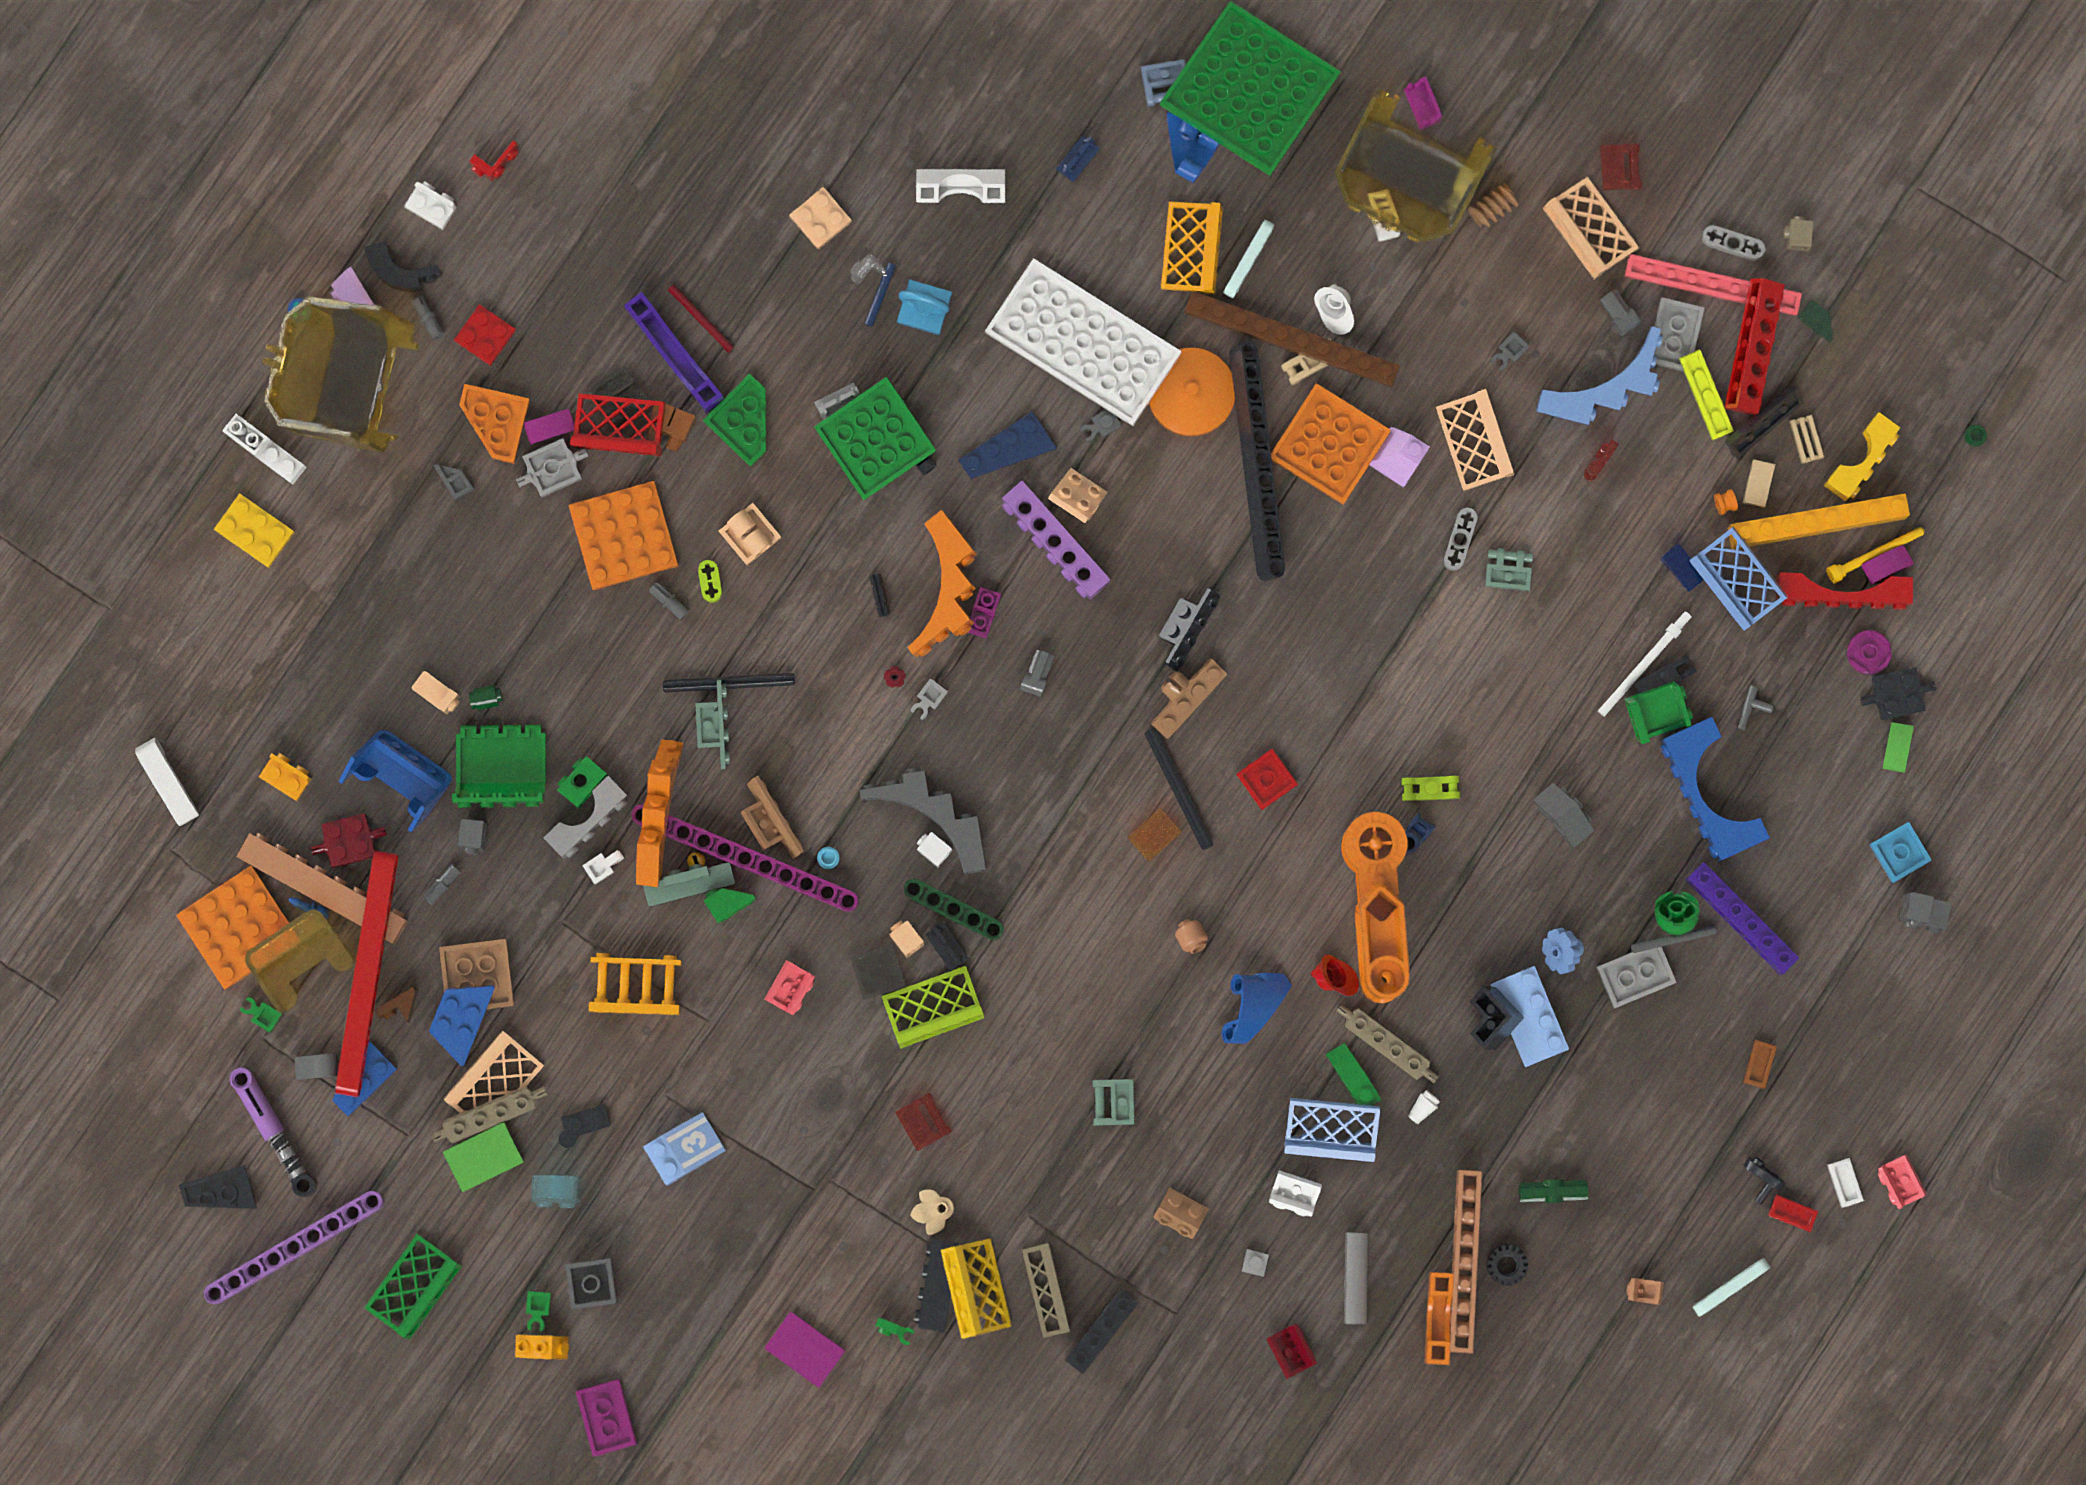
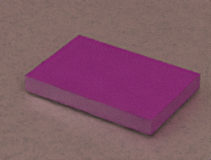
(804, 1349)
(606, 1417)

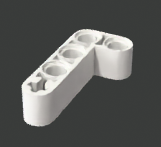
(166, 781)

